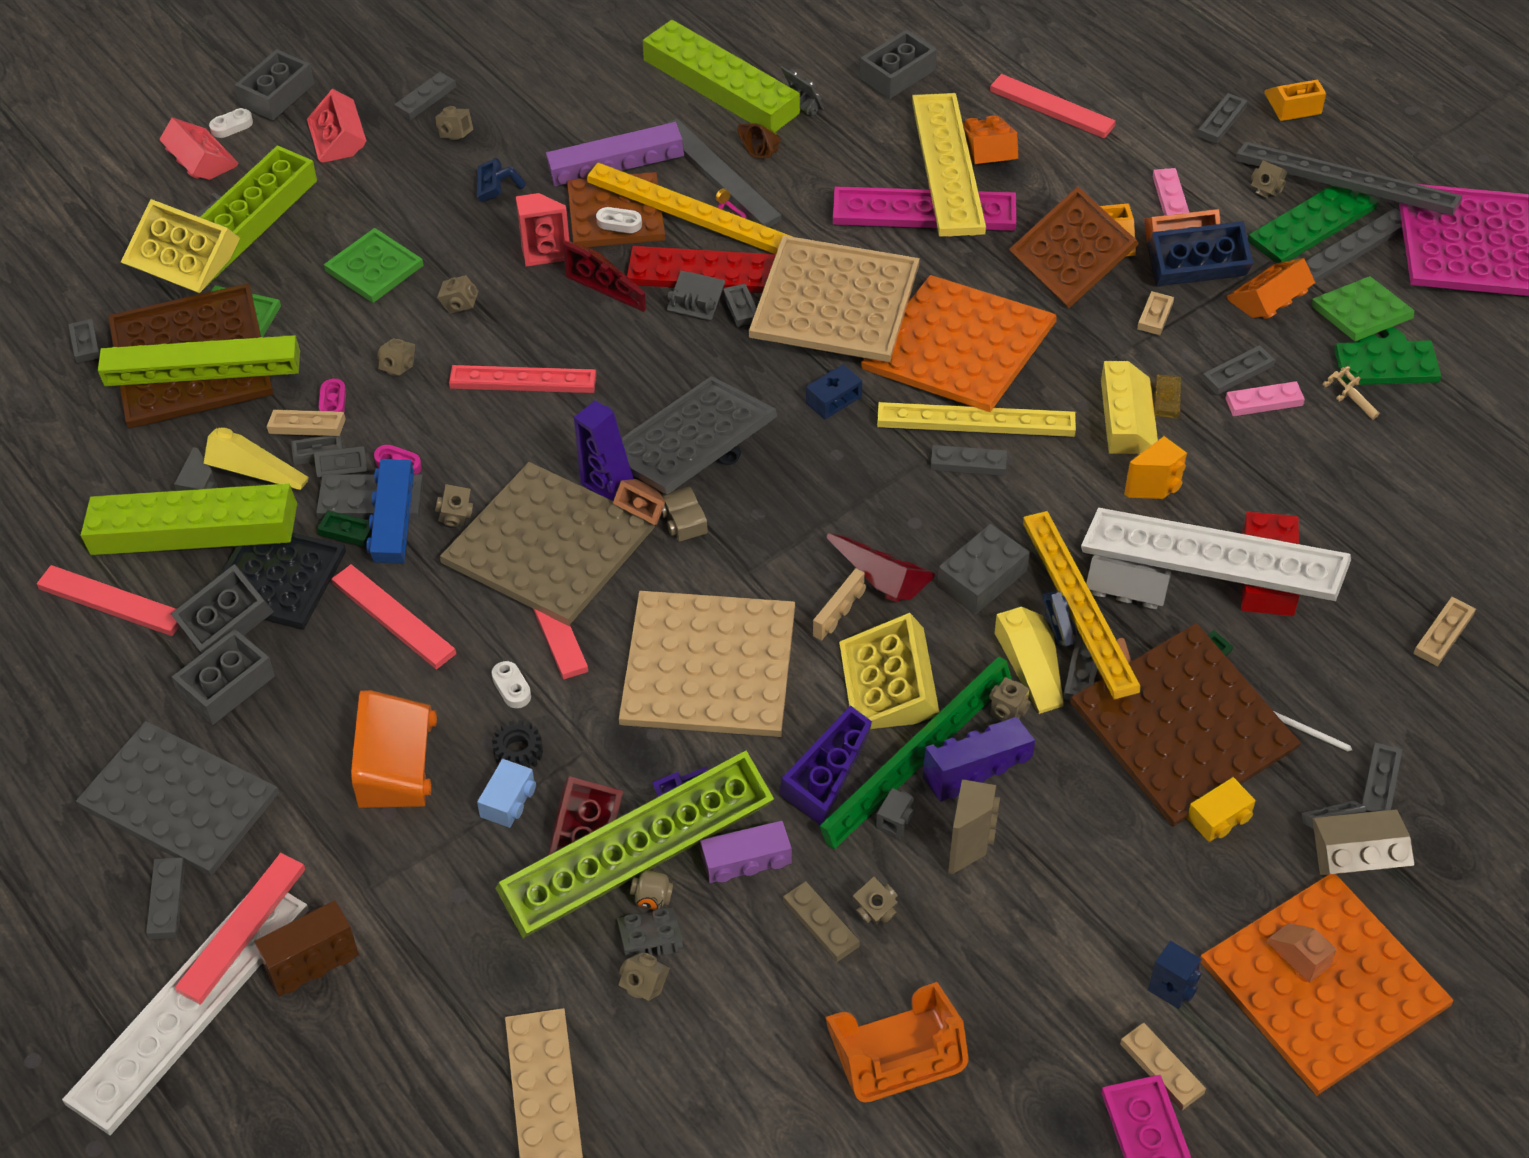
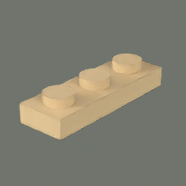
(306, 422)
(839, 604)
(1444, 631)
(1159, 1060)

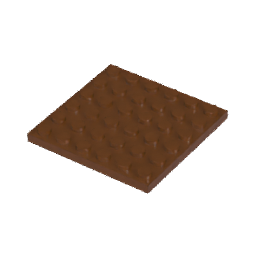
(197, 318)
(1187, 725)

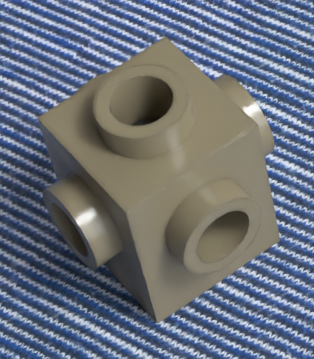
(454, 123)
(1272, 173)
(458, 294)
(396, 356)
(454, 505)
(1009, 700)
(873, 891)
(643, 976)

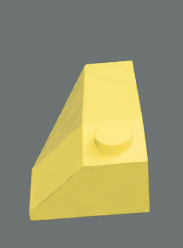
(242, 456)
(1032, 654)

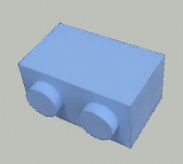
(506, 793)

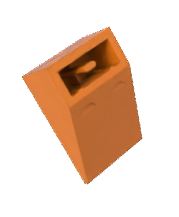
(990, 140)

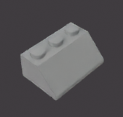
(1128, 581)

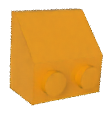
(1156, 471)

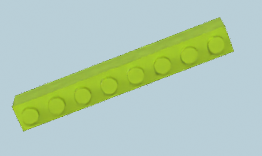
(199, 360)

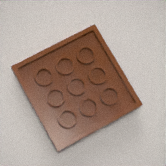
(588, 199)
(1073, 247)

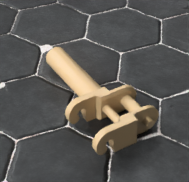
(1352, 392)

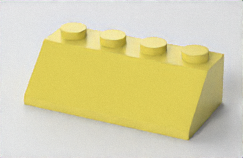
(1127, 408)

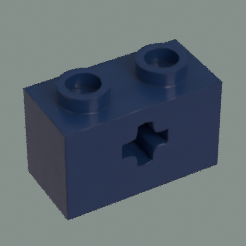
(833, 391)
(1175, 975)

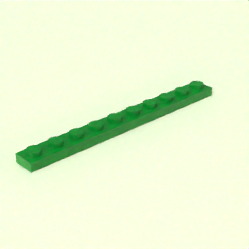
(911, 756)

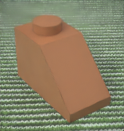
(640, 500)
(1303, 949)

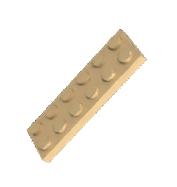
(543, 1085)

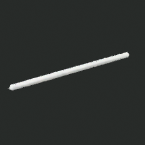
(1313, 732)

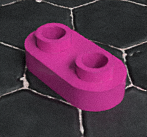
(332, 396)
(394, 452)

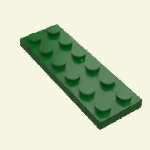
(1311, 223)

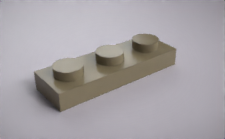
(821, 921)

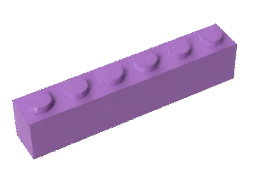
(618, 152)

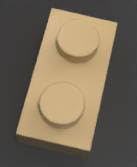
(1155, 313)

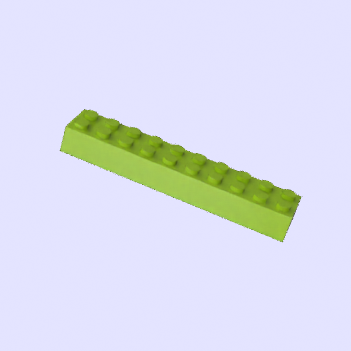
(633, 844)

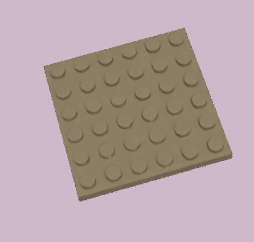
(547, 543)

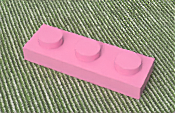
(1170, 191)
(1265, 398)

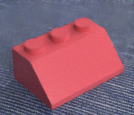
(336, 128)
(196, 150)
(542, 229)

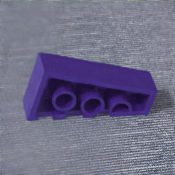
(600, 451)
(976, 757)
(823, 769)

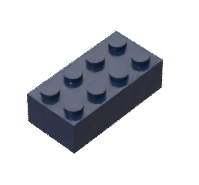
(1199, 253)

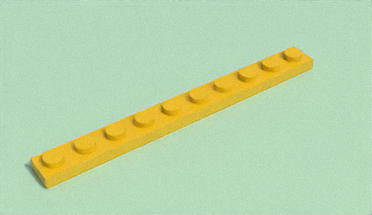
(686, 208)
(1081, 606)

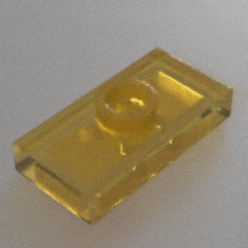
(1167, 396)

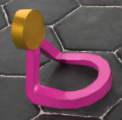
(722, 197)

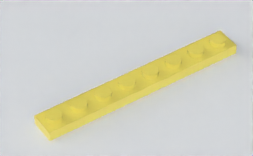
(976, 420)

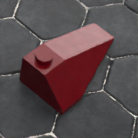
(598, 273)
(583, 810)

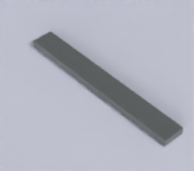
(724, 177)

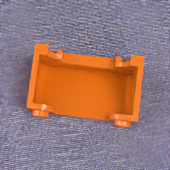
(391, 751)
(901, 1048)

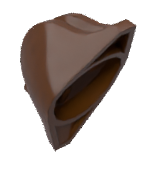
(759, 140)

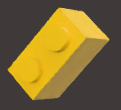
(1221, 810)

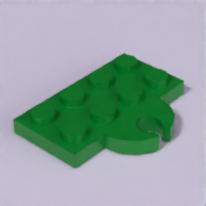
(1389, 359)

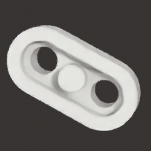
(231, 123)
(619, 220)
(510, 682)

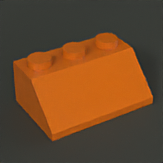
(1181, 221)
(1273, 288)

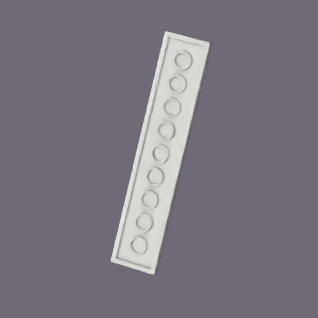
(1217, 553)
(164, 1032)

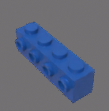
(391, 512)

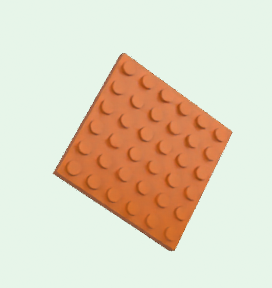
(963, 343)
(1349, 1011)

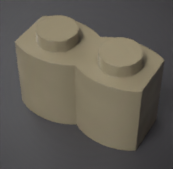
(684, 514)

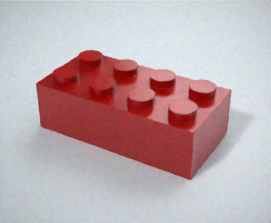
(1262, 599)

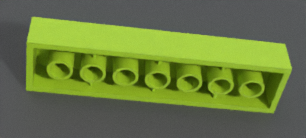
(721, 76)
(262, 196)
(189, 519)

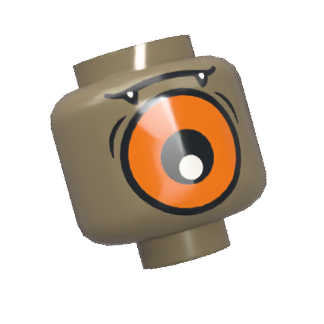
(651, 890)

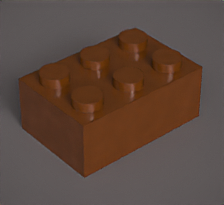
(307, 948)

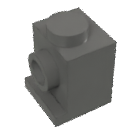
(895, 813)

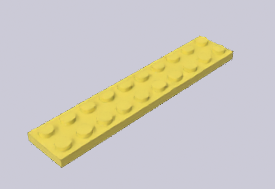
(948, 165)

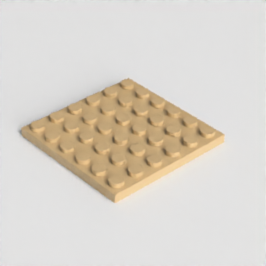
(835, 298)
(708, 664)

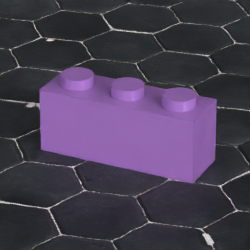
(746, 852)

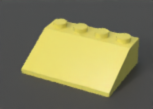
(179, 246)
(890, 673)

